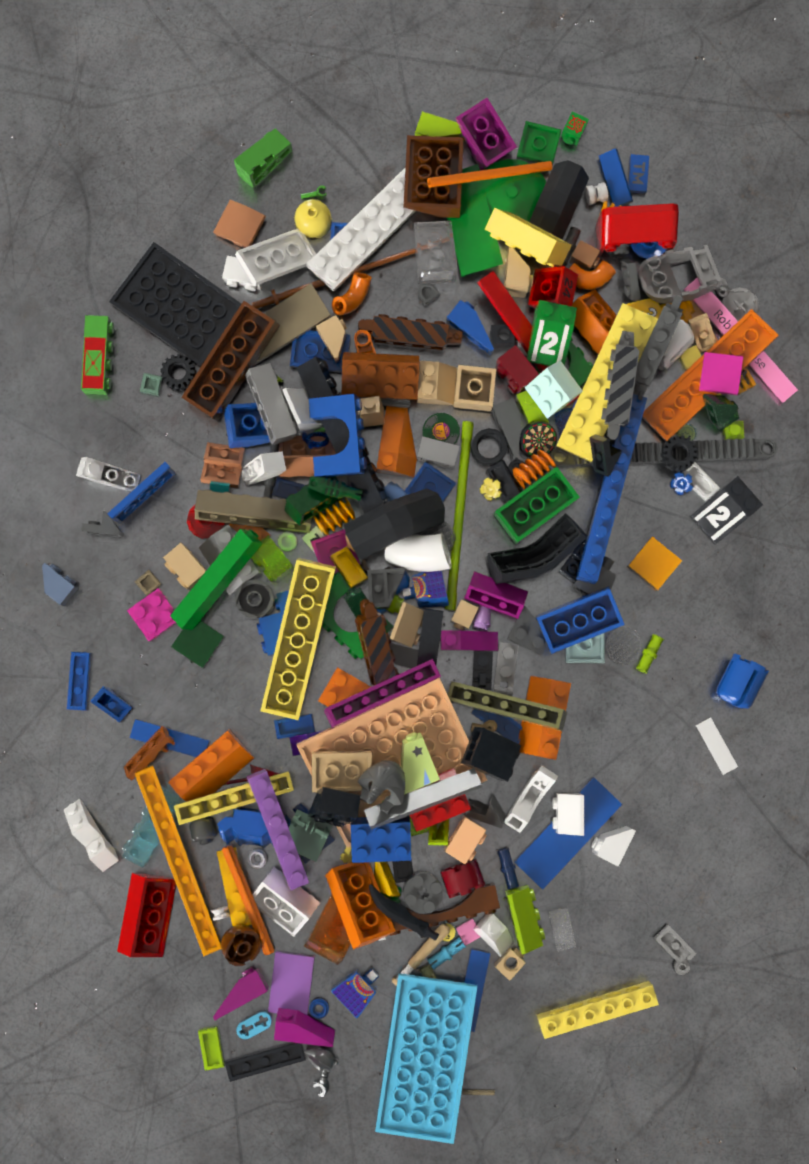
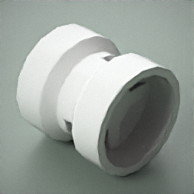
(596, 193)

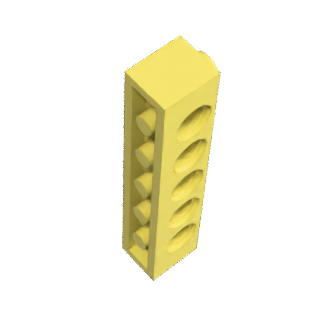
(227, 799)
(597, 1009)

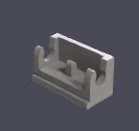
(438, 453)

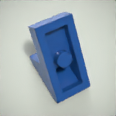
(111, 703)

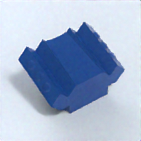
(245, 828)

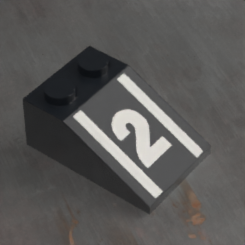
(726, 510)

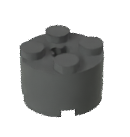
(251, 589)
(427, 902)

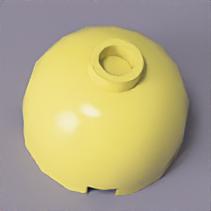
(313, 218)

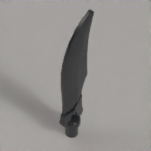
(401, 915)

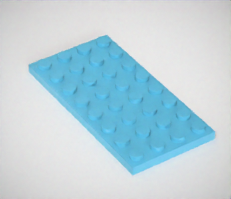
(426, 1058)

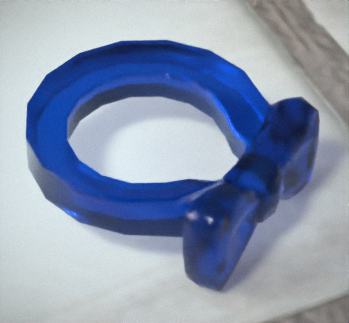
(307, 439)

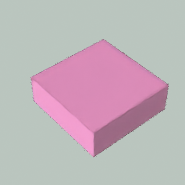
(466, 931)

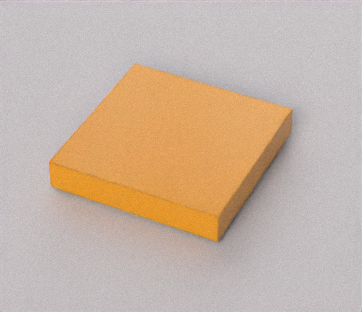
(654, 563)

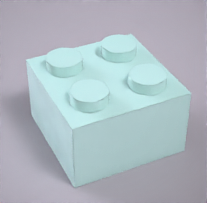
(553, 389)

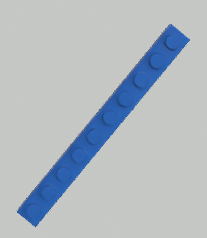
(609, 497)

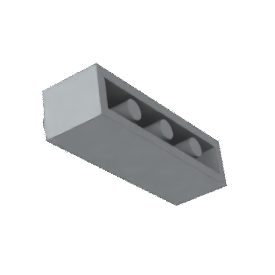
(271, 404)

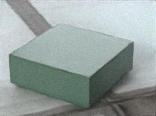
(151, 384)

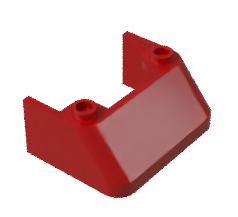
(637, 225)

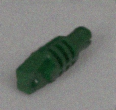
(334, 488)

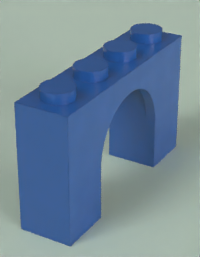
(351, 459)

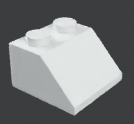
(569, 813)
(613, 844)

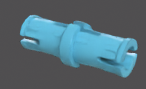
(446, 953)

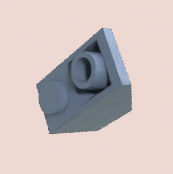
(56, 585)

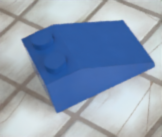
(244, 425)

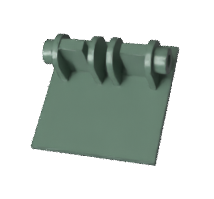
(308, 835)

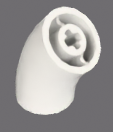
(420, 553)

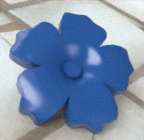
(682, 483)

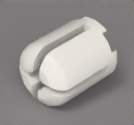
(680, 342)

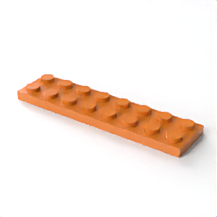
(683, 399)

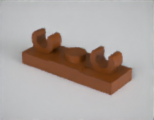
(148, 752)

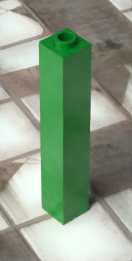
(216, 579)

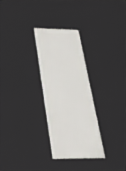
(716, 746)

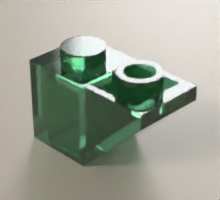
(353, 598)

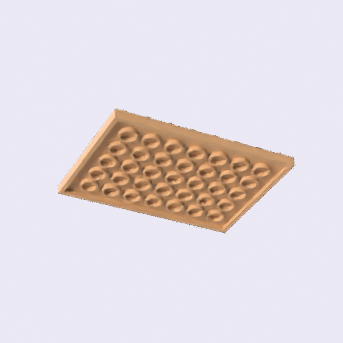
(382, 730)

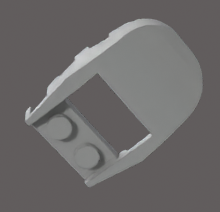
(659, 281)

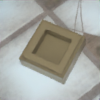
(148, 582)

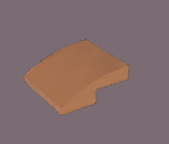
(239, 224)
(222, 464)

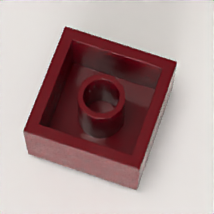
(515, 370)

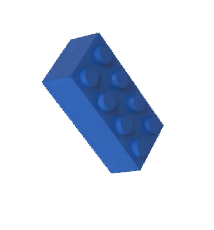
(580, 620)

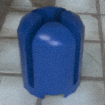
(741, 682)

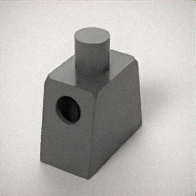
(605, 579)

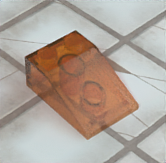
(329, 935)

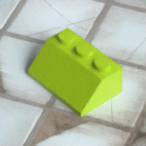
(525, 918)

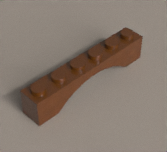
(478, 901)

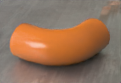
(594, 278)
(354, 296)

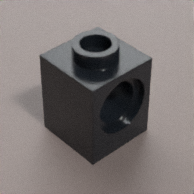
(495, 339)

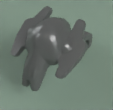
(323, 1061)

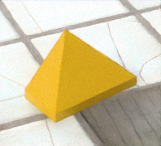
(385, 879)

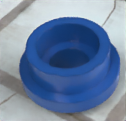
(318, 1014)

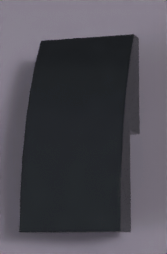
(572, 564)

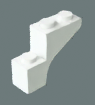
(87, 832)

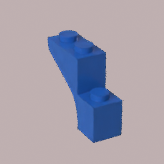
(271, 624)

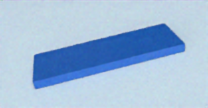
(552, 851)

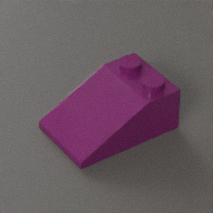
(485, 134)

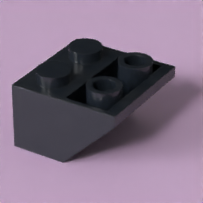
(334, 807)

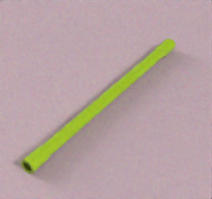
(466, 437)

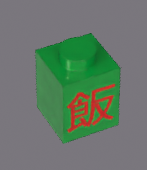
(574, 128)

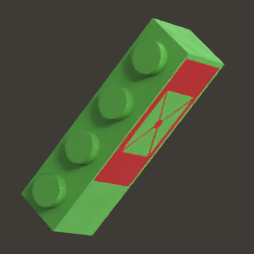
(97, 355)

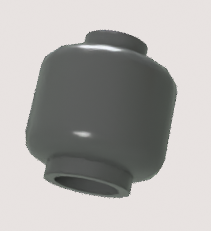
(202, 830)

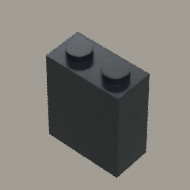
(491, 754)

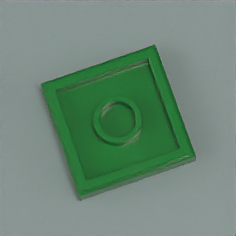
(538, 143)

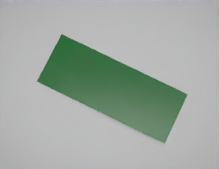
(473, 243)

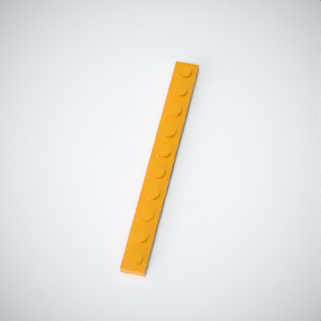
(178, 860)

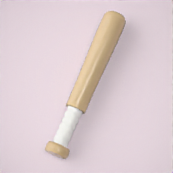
(443, 930)

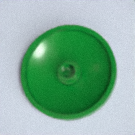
(514, 193)

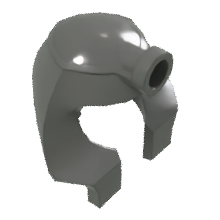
(381, 777)

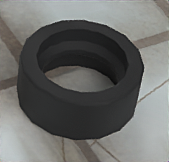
(493, 433)

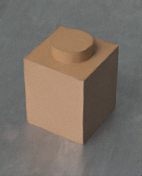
(585, 256)

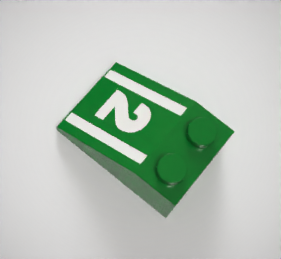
(551, 333)

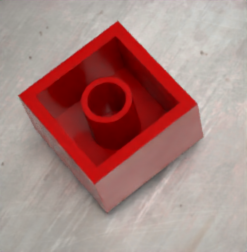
(553, 286)

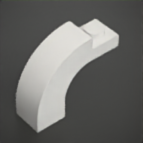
(529, 798)

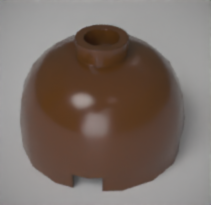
(240, 945)

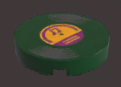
(442, 428)

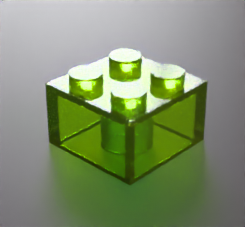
(273, 560)

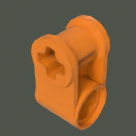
(364, 348)

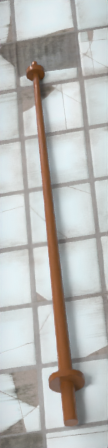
(275, 298)

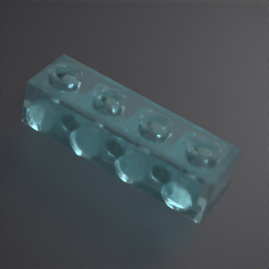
(145, 835)

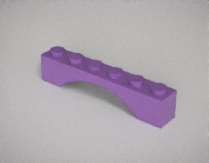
(277, 829)

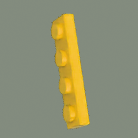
(235, 904)

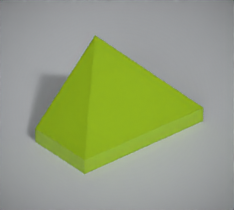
(439, 833)

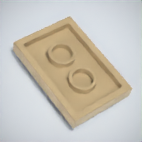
(339, 769)

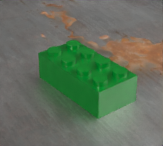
(536, 505)

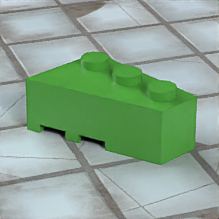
(262, 158)

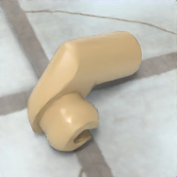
(490, 725)

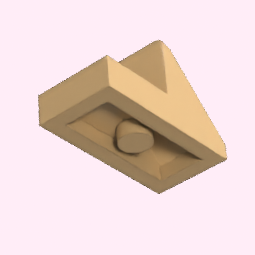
(702, 332)

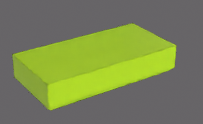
(211, 1048)

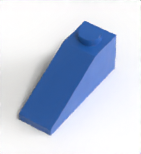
(465, 319)

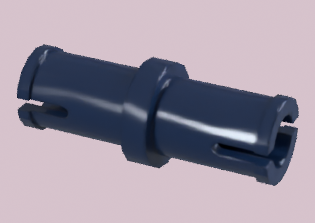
(508, 868)

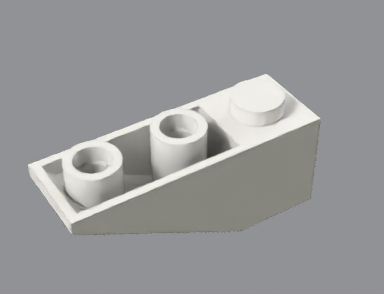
(263, 468)
(107, 474)

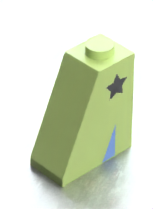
(417, 763)

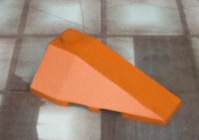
(397, 446)

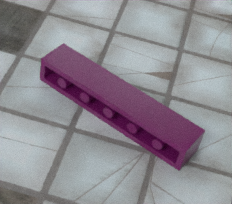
(381, 693)

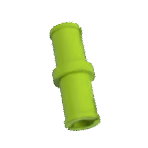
(649, 653)

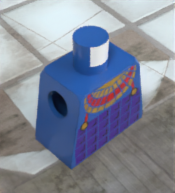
(427, 589)
(356, 990)

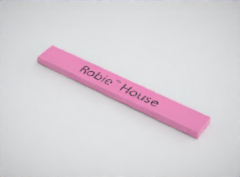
(762, 364)

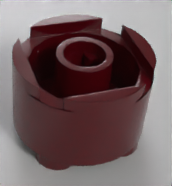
(462, 878)

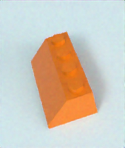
(593, 319)
(538, 739)
(211, 768)
(356, 907)

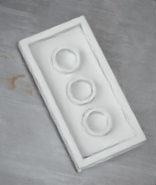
(276, 256)

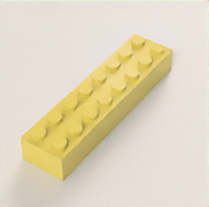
(587, 413)
(298, 638)

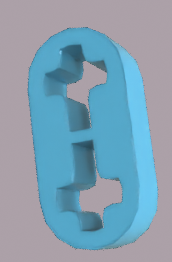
(256, 1029)

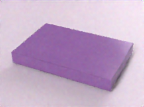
(291, 982)

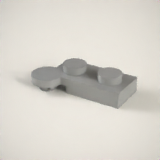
(676, 948)

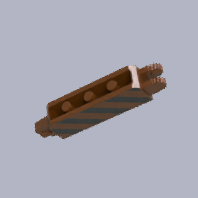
(410, 333)
(375, 643)

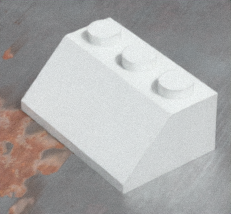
(284, 906)

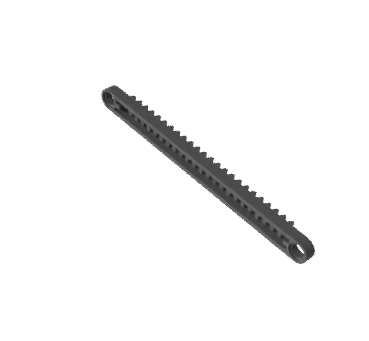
(707, 451)

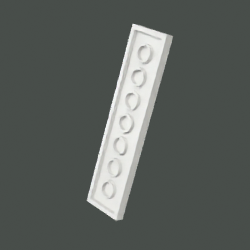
(362, 235)

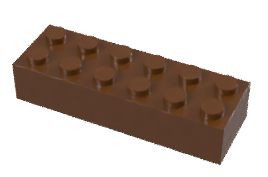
(230, 360)

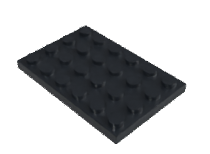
(175, 304)

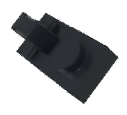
(482, 669)

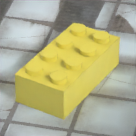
(528, 238)

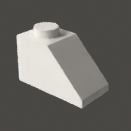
(494, 934)

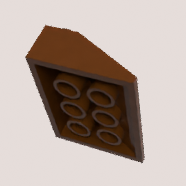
(433, 158)

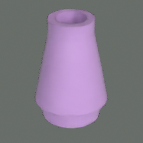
(482, 619)

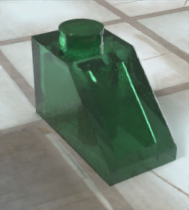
(720, 410)

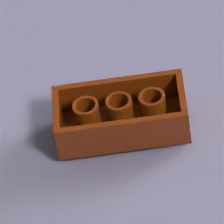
(380, 375)

